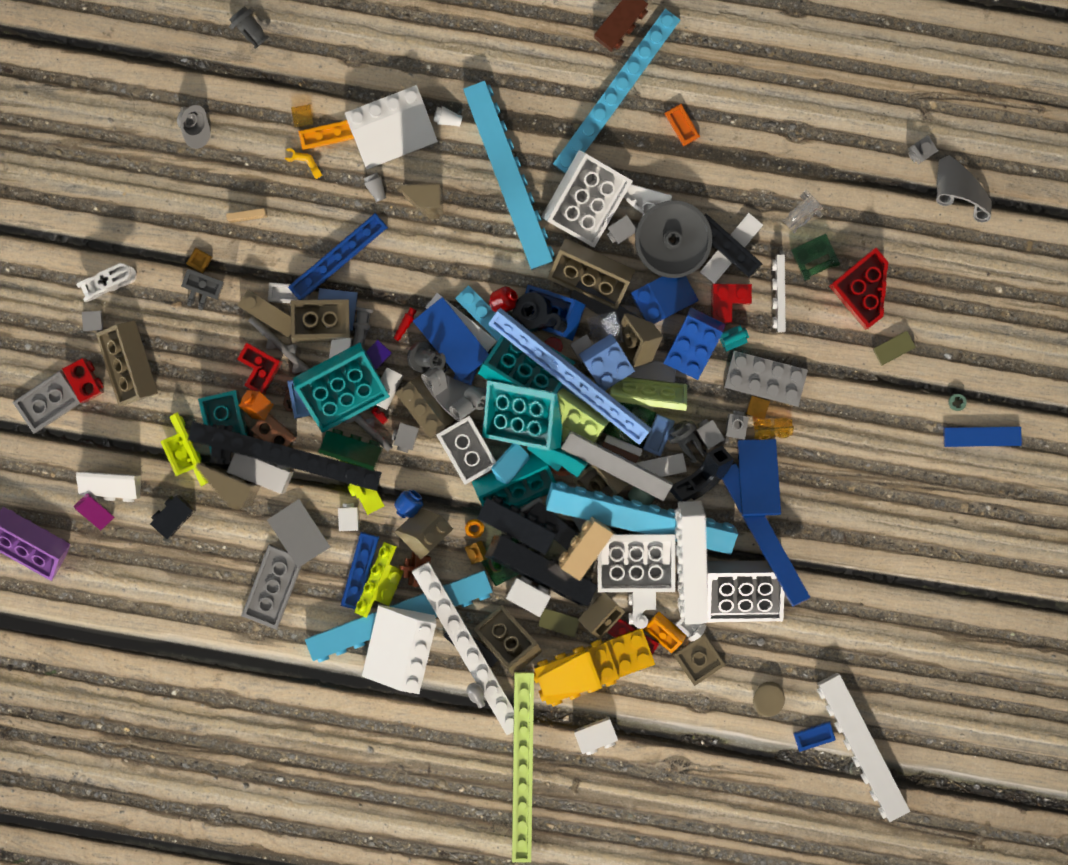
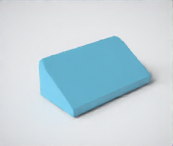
(510, 463)

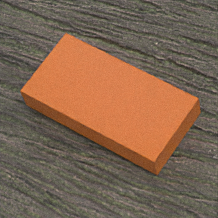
(682, 125)

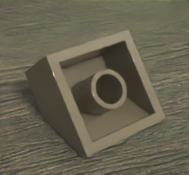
(640, 340)
(599, 480)
(424, 531)

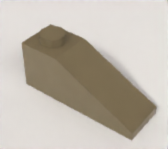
(266, 312)

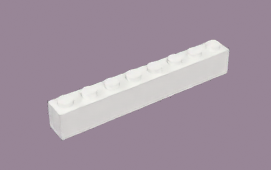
(863, 747)

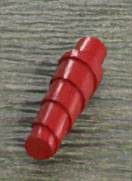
(405, 323)

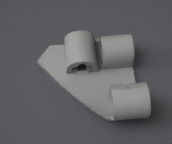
(958, 182)
(454, 396)

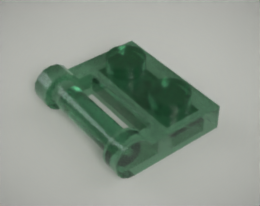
(811, 251)

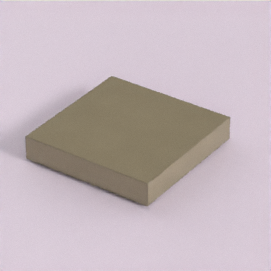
(699, 659)

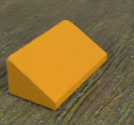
(665, 632)

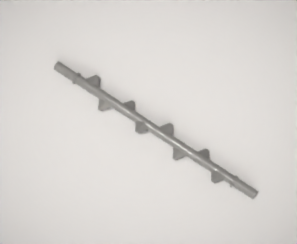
(300, 366)

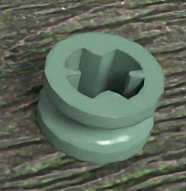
(952, 399)

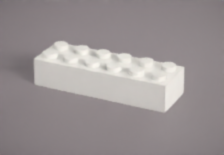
(691, 562)

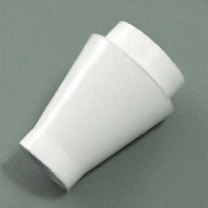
(447, 117)

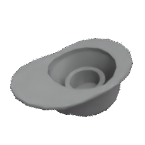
(194, 126)

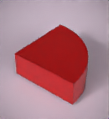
(379, 415)

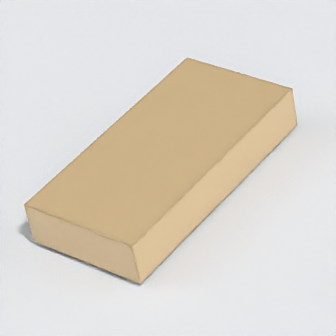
(246, 215)

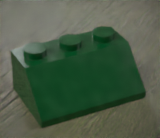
(351, 449)

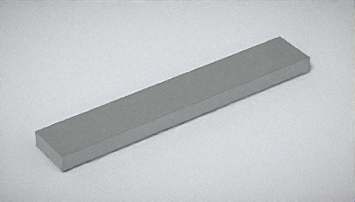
(616, 465)

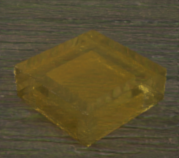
(302, 115)

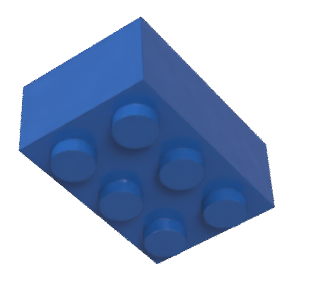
(694, 343)

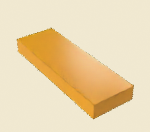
(325, 135)

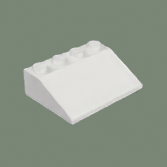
(391, 127)
(586, 198)
(637, 563)
(399, 648)

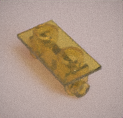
(783, 428)

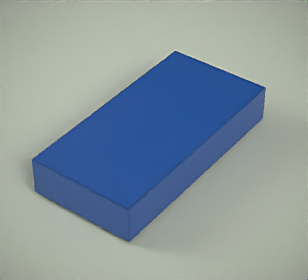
(814, 736)

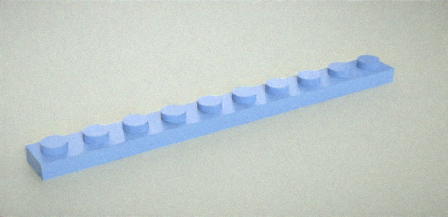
(569, 376)

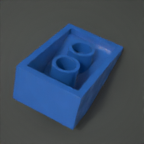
(663, 298)
(563, 306)

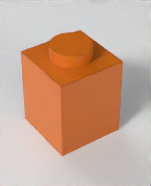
(255, 405)

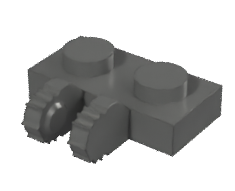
(201, 284)

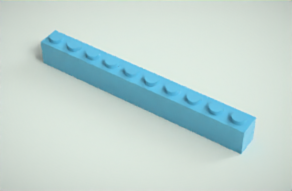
(508, 176)
(631, 515)
(359, 630)

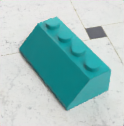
(527, 485)

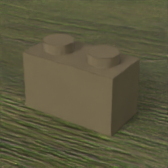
(601, 615)

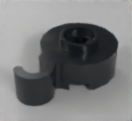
(543, 314)

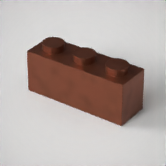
(620, 23)

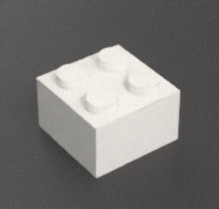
(528, 595)

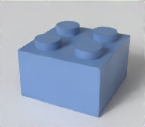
(606, 362)

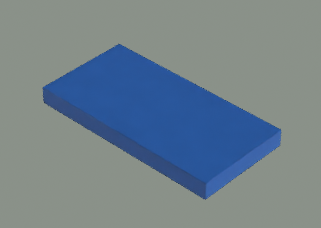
(452, 338)
(759, 477)

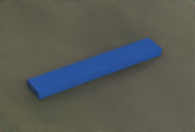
(337, 257)

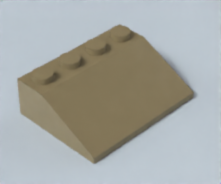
(231, 488)

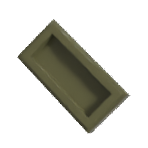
(894, 348)
(559, 622)

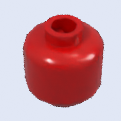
(503, 298)

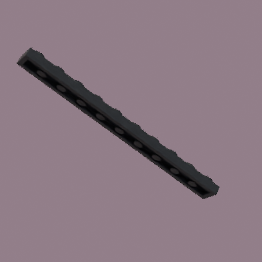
(284, 456)

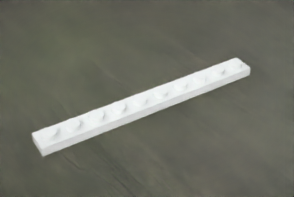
(465, 645)

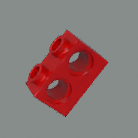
(79, 383)

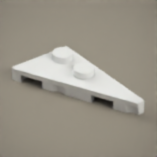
(644, 198)

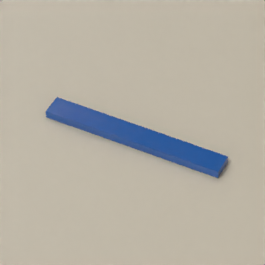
(768, 544)

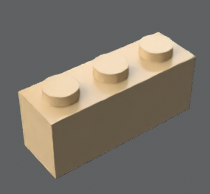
(585, 548)

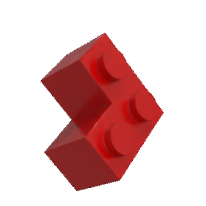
(725, 296)
(263, 367)

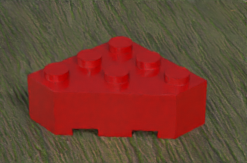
(864, 288)

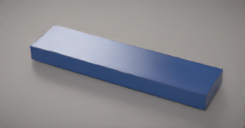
(982, 436)
(359, 569)

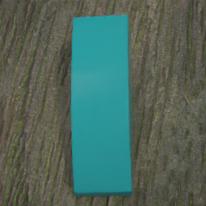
(560, 458)

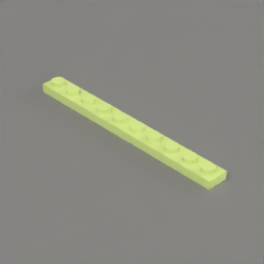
(522, 766)

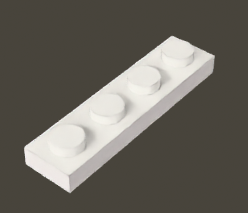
(778, 285)

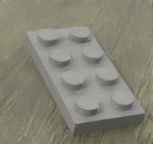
(765, 378)

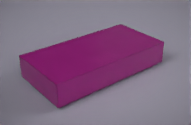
(93, 511)

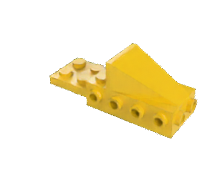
(592, 667)

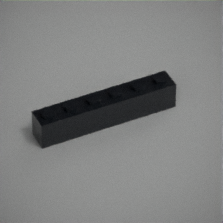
(540, 570)

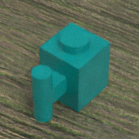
(734, 337)

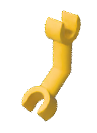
(305, 157)

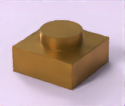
(476, 552)

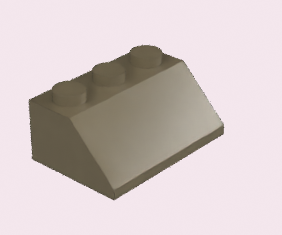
(424, 407)

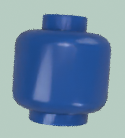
(408, 503)

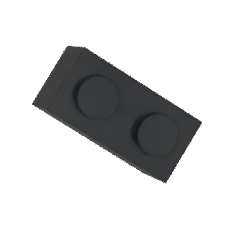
(172, 516)

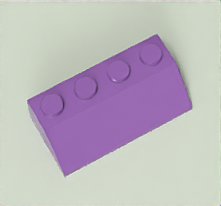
(31, 544)

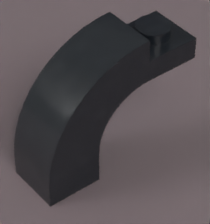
(705, 478)

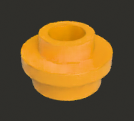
(470, 533)

